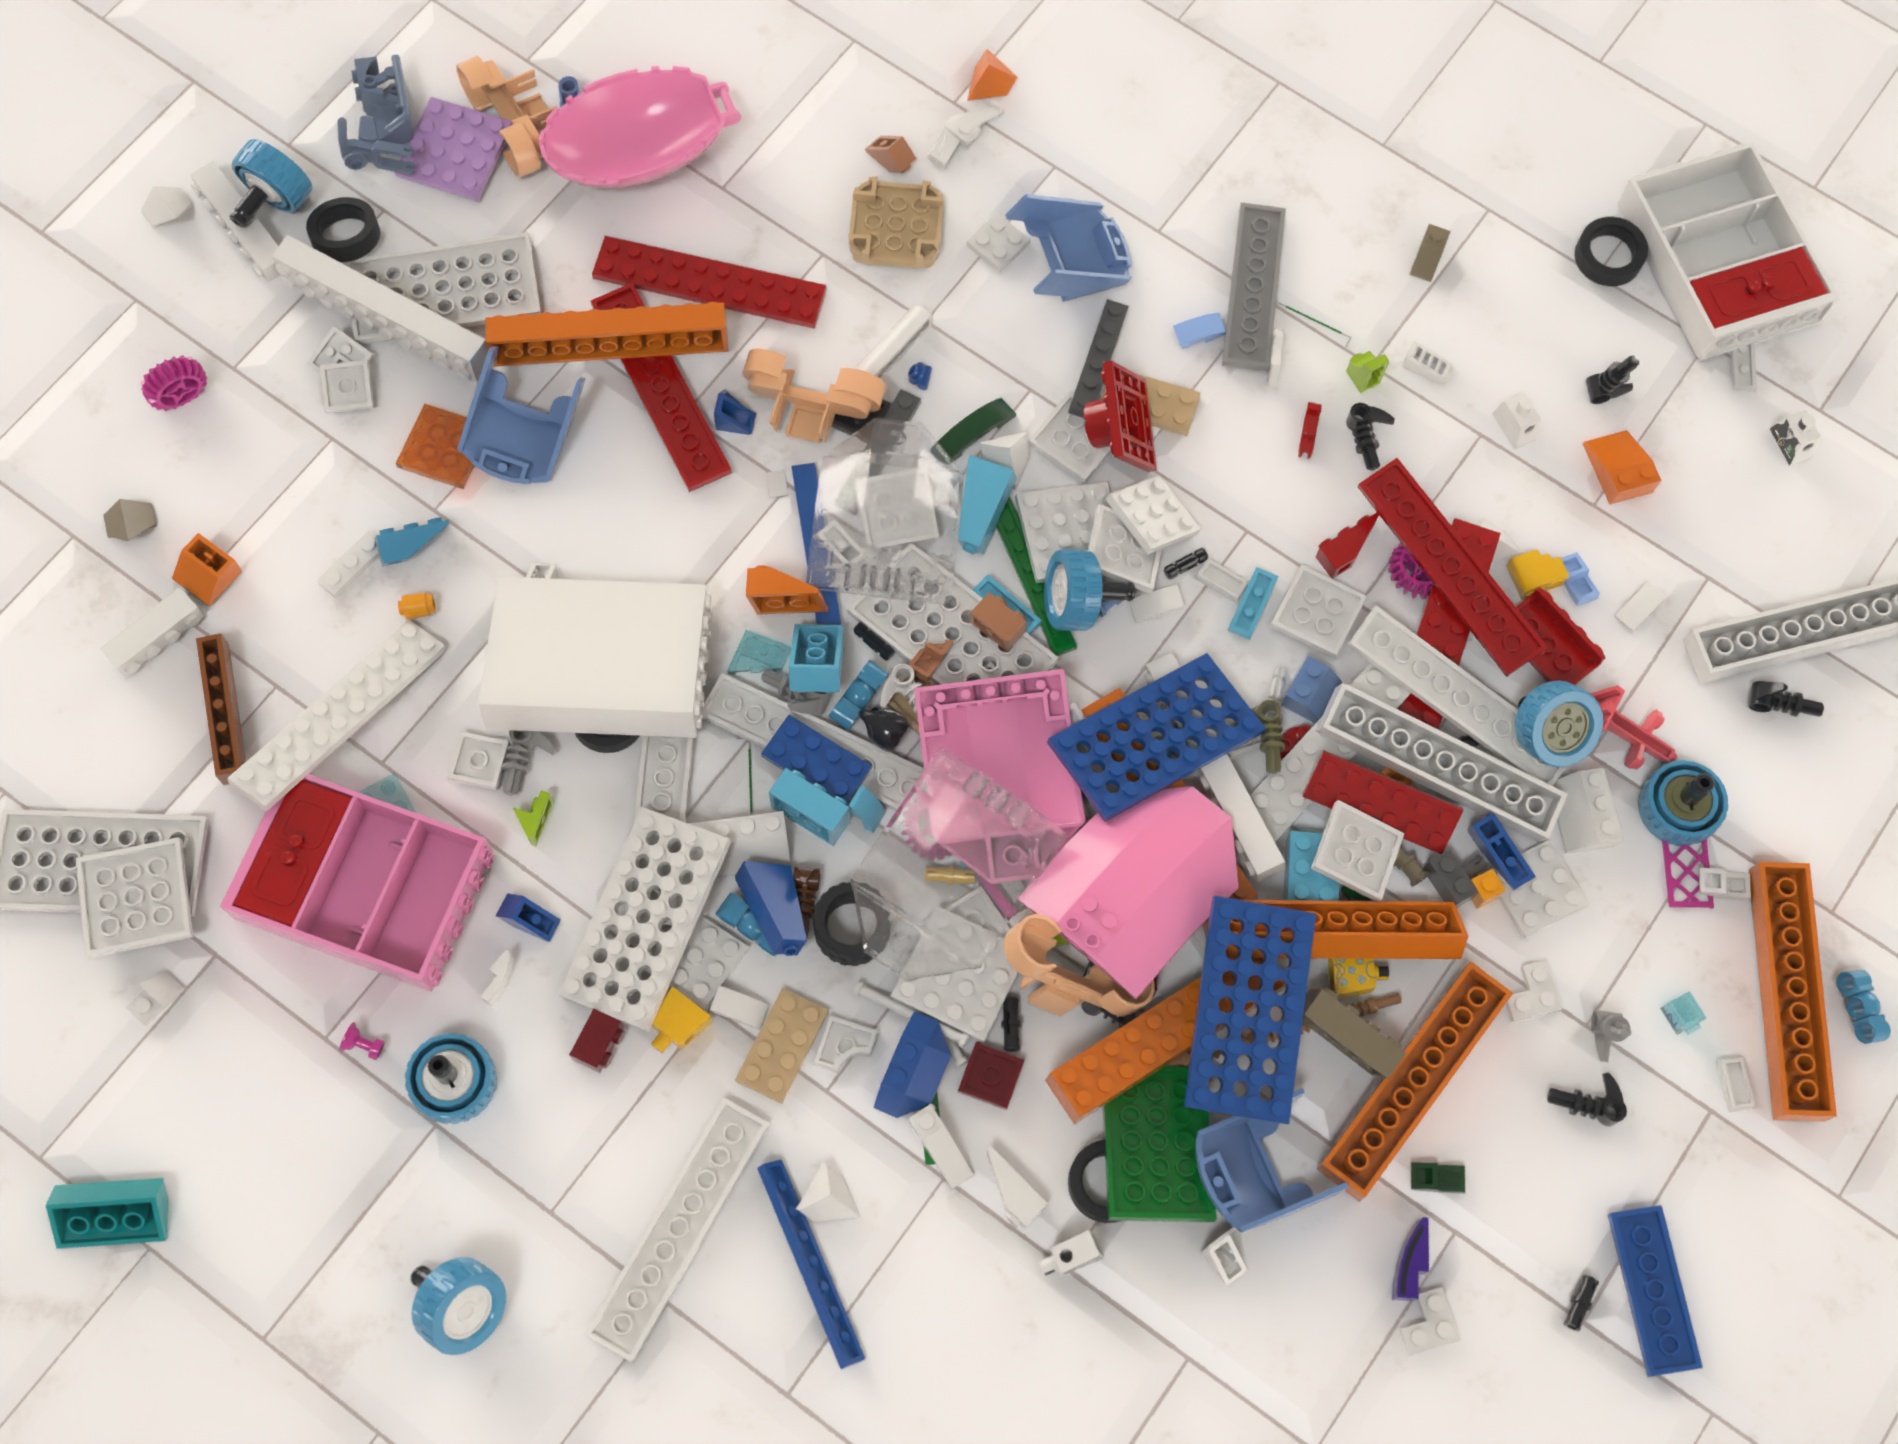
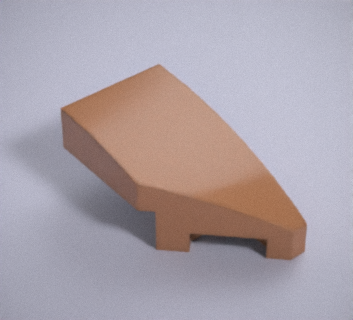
(929, 659)

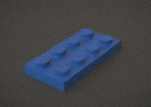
(817, 758)

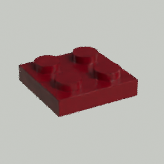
(991, 1076)

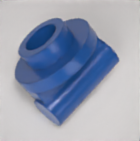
(919, 375)

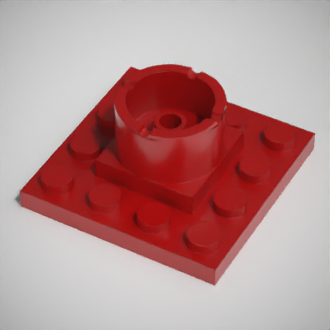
(1122, 418)

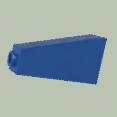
(774, 903)

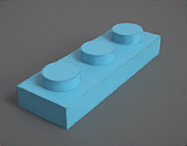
(988, 585)
(1252, 603)

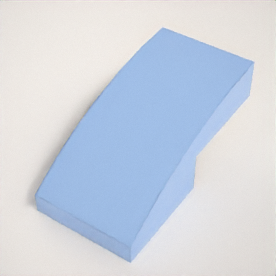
(1200, 328)
(1579, 584)

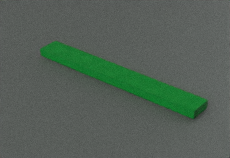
(1013, 539)

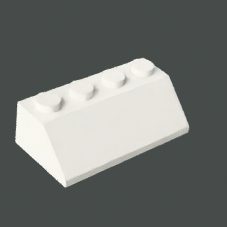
(753, 838)

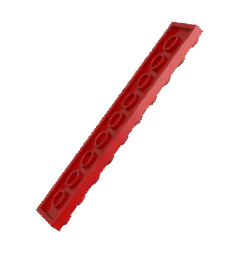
(709, 281)
(670, 406)
(1452, 567)
(1441, 624)

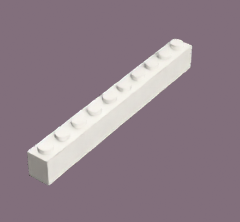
(1229, 794)

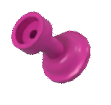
(352, 1039)

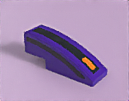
(1412, 1262)

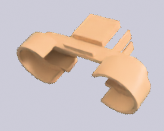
(487, 87)
(813, 411)
(1063, 990)

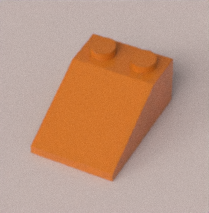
(1622, 467)
(780, 593)

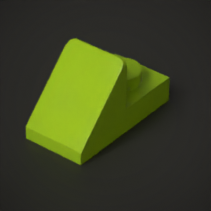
(534, 822)

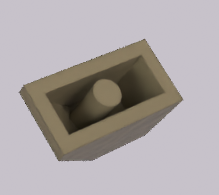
(1430, 252)

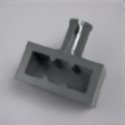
(1453, 879)

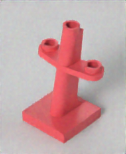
(1639, 737)

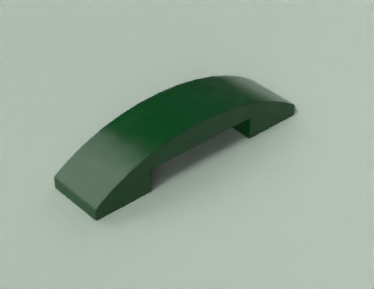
(975, 426)

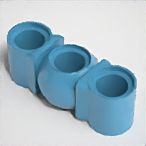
(858, 695)
(738, 914)
(1857, 987)

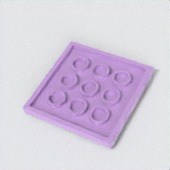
(455, 148)

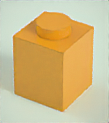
(1488, 888)

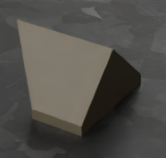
(129, 519)

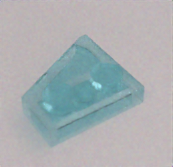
(758, 653)

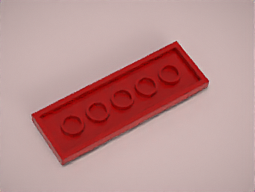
(1415, 813)

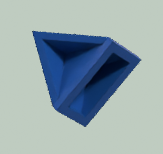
(732, 415)

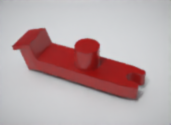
(1309, 429)

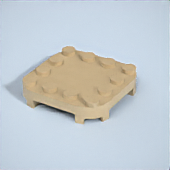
(896, 224)

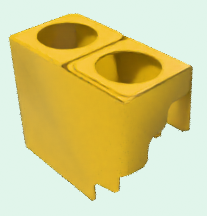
(1535, 571)

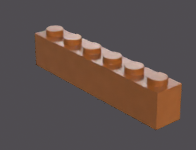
(221, 705)

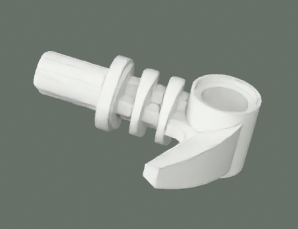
(894, 686)

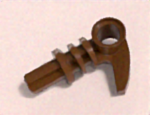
(806, 882)

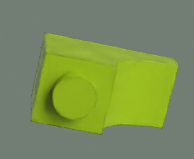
(1367, 370)

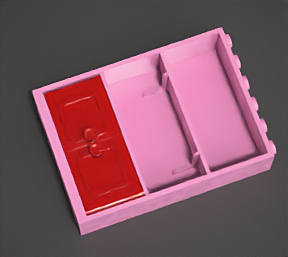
(360, 880)

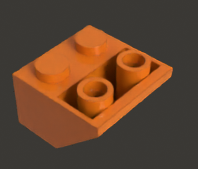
(205, 570)

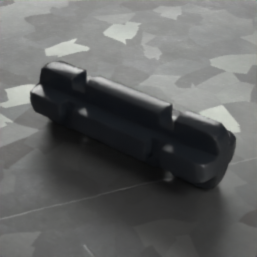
(1185, 563)
(873, 641)

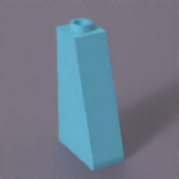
(983, 501)

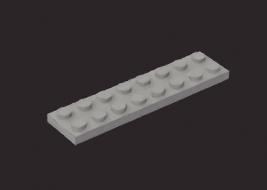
(1254, 287)

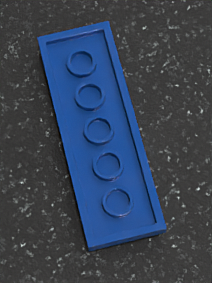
(1654, 1291)

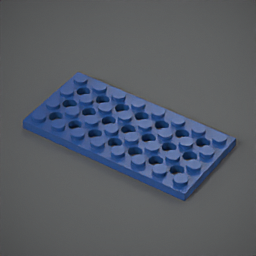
(1169, 770)
(1209, 1015)

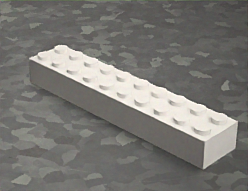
(380, 309)
(1794, 631)
(1441, 762)

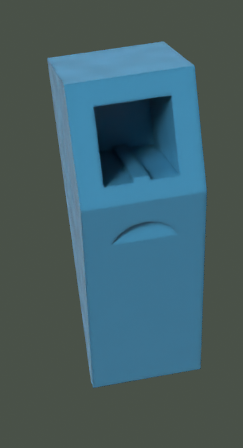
(403, 544)

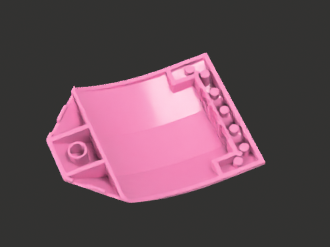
(1004, 733)
(1139, 883)

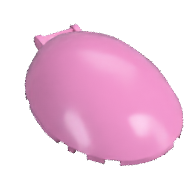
(635, 127)

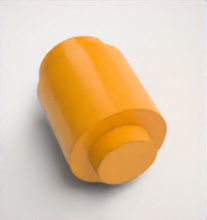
(416, 605)

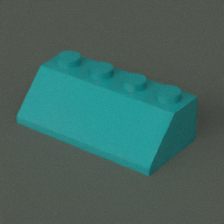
(108, 1213)

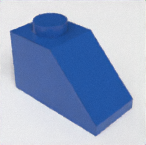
(528, 917)

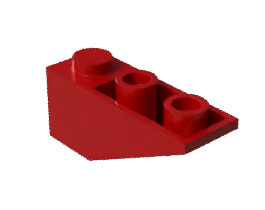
(1341, 552)

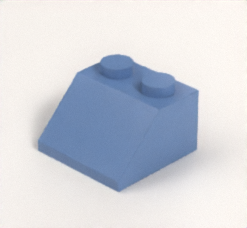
(1311, 690)

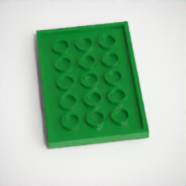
(1153, 1152)

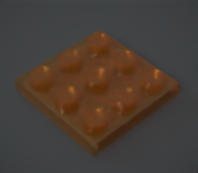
(433, 448)

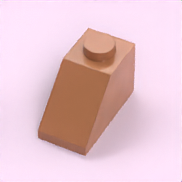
(891, 153)

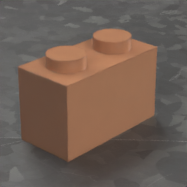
(998, 621)

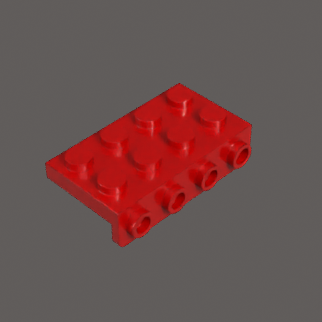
(1569, 650)

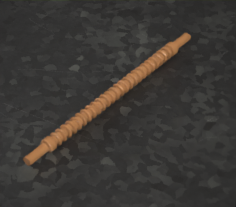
(1369, 1006)

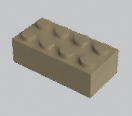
(1351, 1034)

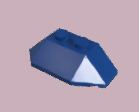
(914, 1068)

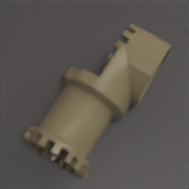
(1410, 867)

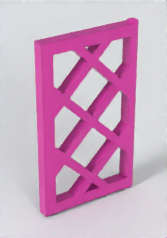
(1672, 882)

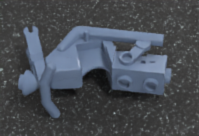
(390, 122)

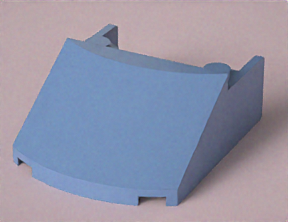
(1078, 242)
(513, 437)
(1242, 1177)

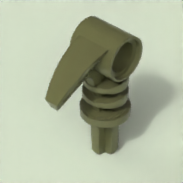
(1272, 735)

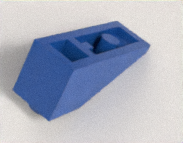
(1501, 851)

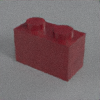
(597, 1041)

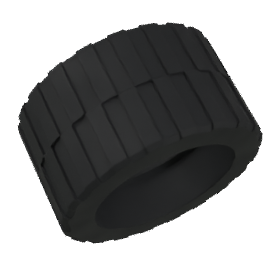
(836, 951)

